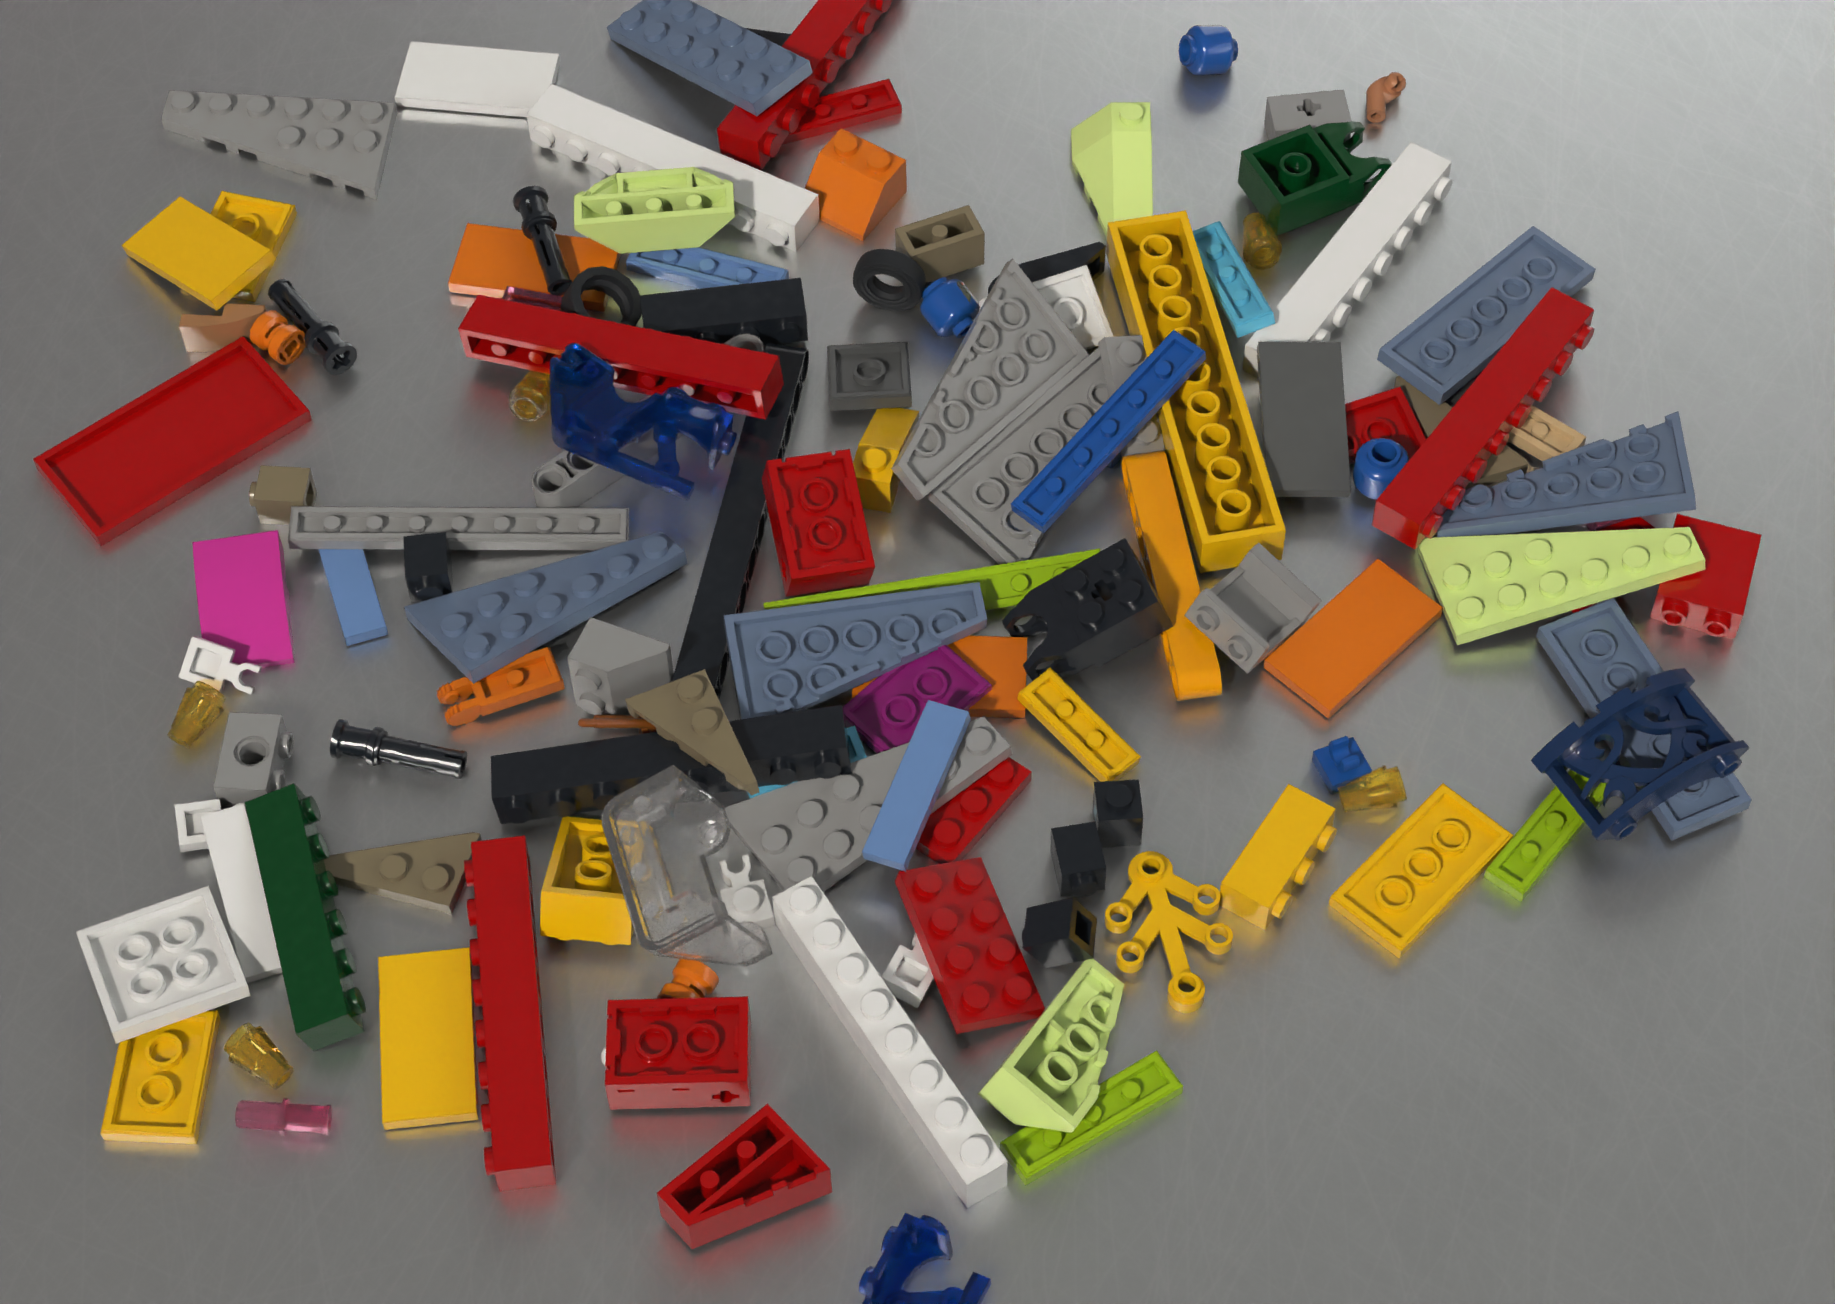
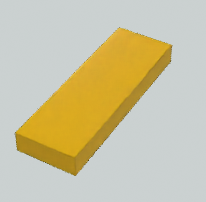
(1078, 727)

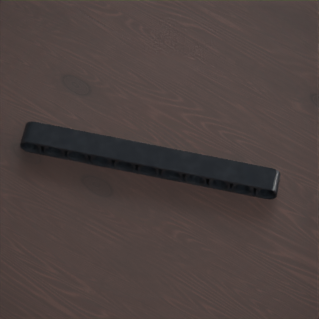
(740, 526)

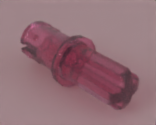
(283, 1117)

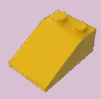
(582, 888)

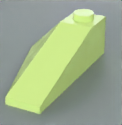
(1116, 161)

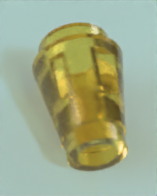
(1260, 242)
(531, 396)
(195, 714)
(1373, 791)
(258, 1055)

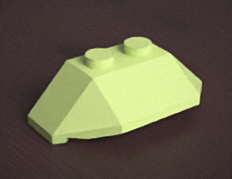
(654, 209)

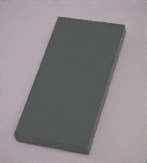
(1304, 418)

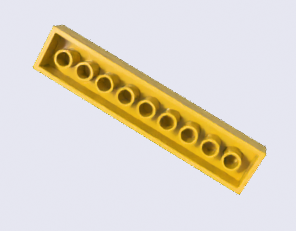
(1206, 421)

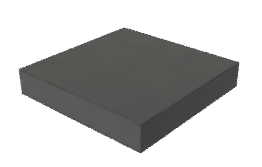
(869, 376)

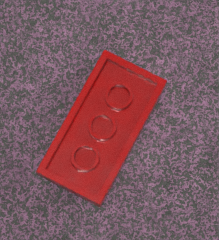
(969, 945)

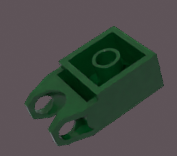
(1308, 174)

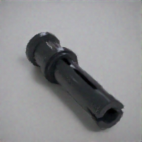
(540, 227)
(320, 335)
(378, 747)

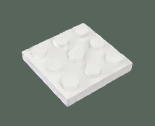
(162, 964)

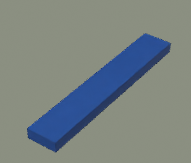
(1108, 431)

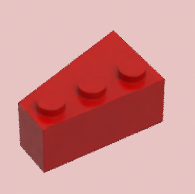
(744, 1181)

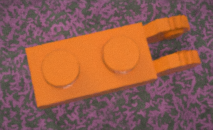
(512, 685)

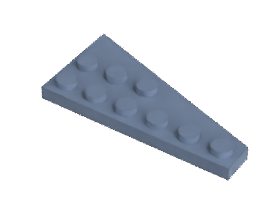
(1586, 485)
(516, 614)
(818, 650)

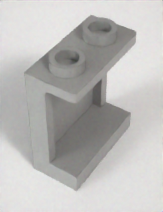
(1253, 608)

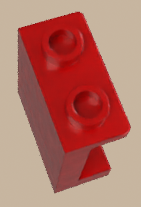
(1716, 596)

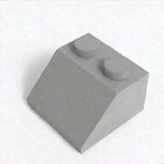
(615, 665)

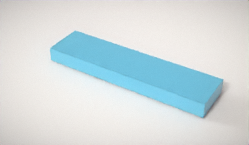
(1232, 281)

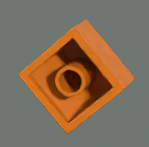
(856, 183)

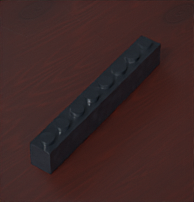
(592, 773)

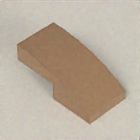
(213, 333)

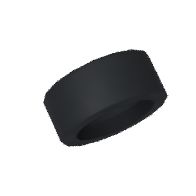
(611, 283)

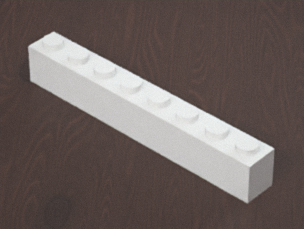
(624, 144)
(1357, 252)
(890, 1043)

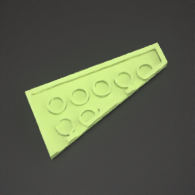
(1522, 578)

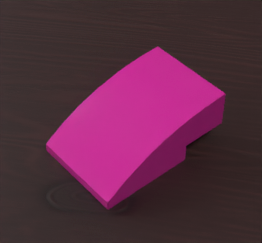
(245, 597)

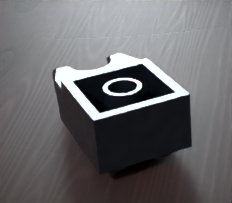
(1090, 613)

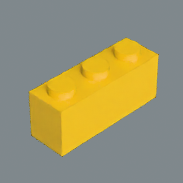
(1278, 857)

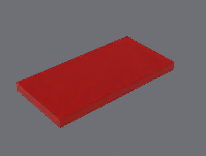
(172, 440)

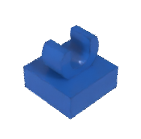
(1340, 763)

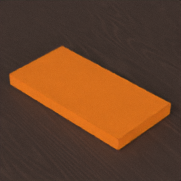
(505, 257)
(1353, 638)
(1001, 664)

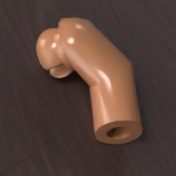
(1381, 93)

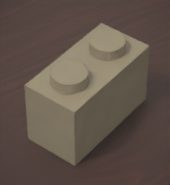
(943, 243)

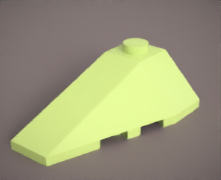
(1058, 1062)

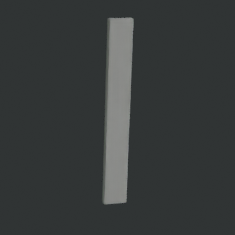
(465, 527)

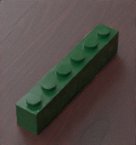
(305, 917)

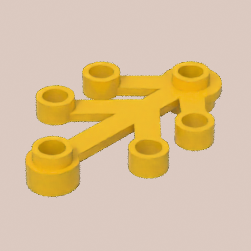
(1167, 922)

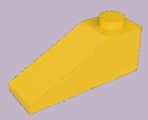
(877, 454)

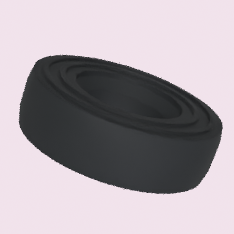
(895, 265)

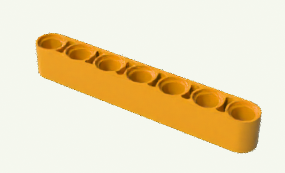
(1171, 570)

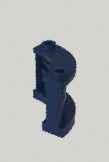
(1672, 700)

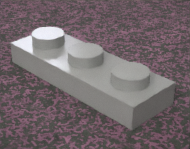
(1120, 359)

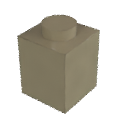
(279, 490)

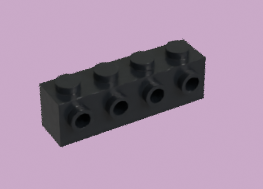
(716, 314)

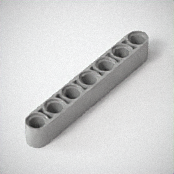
(573, 480)

